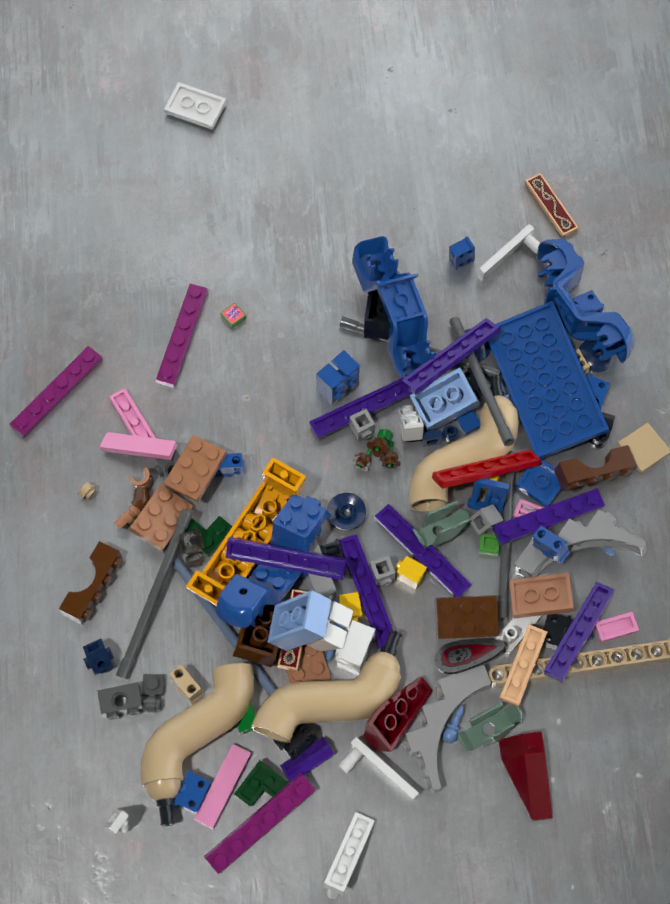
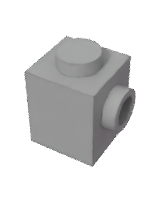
(362, 425)
(485, 519)
(382, 571)

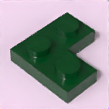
(213, 535)
(257, 780)

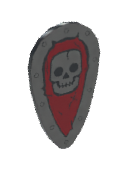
(466, 654)

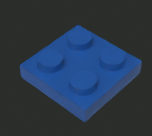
(540, 483)

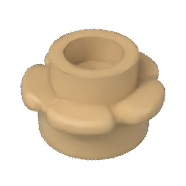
(86, 491)

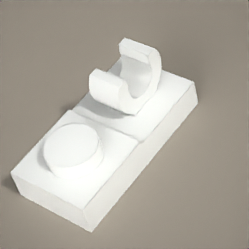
(117, 822)

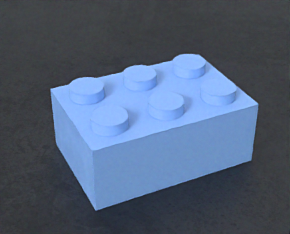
(445, 400)
(299, 620)

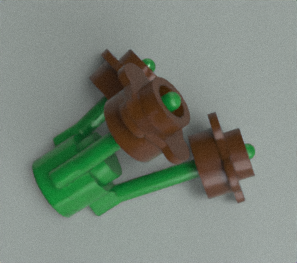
(379, 445)

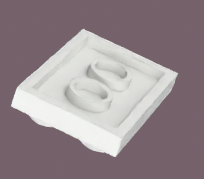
(195, 105)

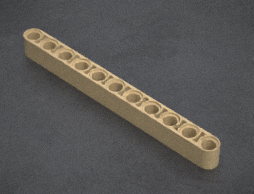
(604, 656)

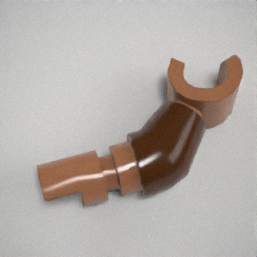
(139, 501)

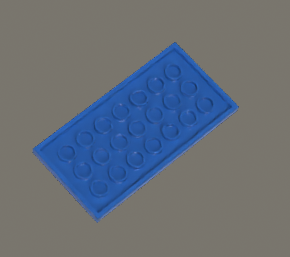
(546, 381)

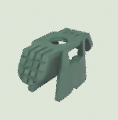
(450, 526)
(502, 721)

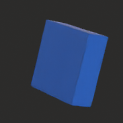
(468, 422)

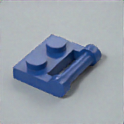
(495, 494)

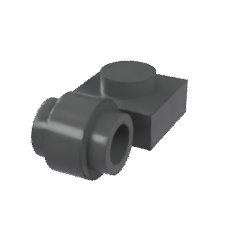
(152, 686)

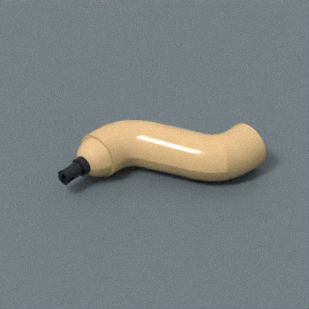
(480, 445)
(331, 699)
(190, 731)

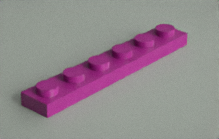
(181, 335)
(56, 391)
(259, 823)

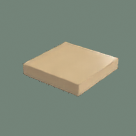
(645, 447)

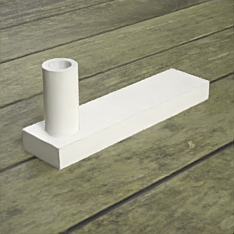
(504, 253)
(514, 632)
(361, 749)
(348, 855)

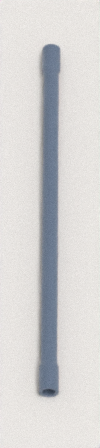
(223, 626)

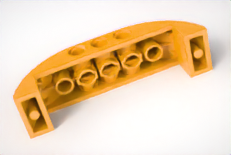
(252, 525)

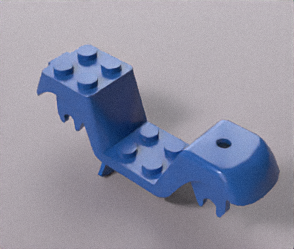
(565, 273)
(401, 301)
(292, 528)

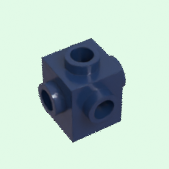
(98, 657)

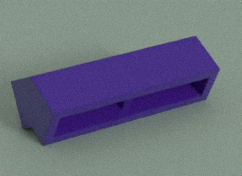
(308, 760)

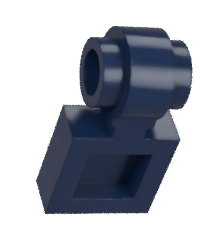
(434, 437)

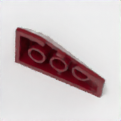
(395, 715)
(527, 767)

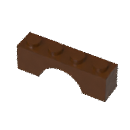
(574, 474)
(79, 604)

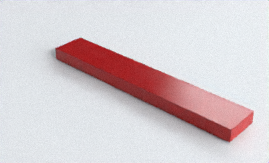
(485, 468)

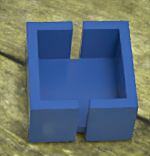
(334, 382)

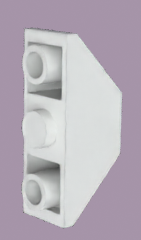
(410, 423)

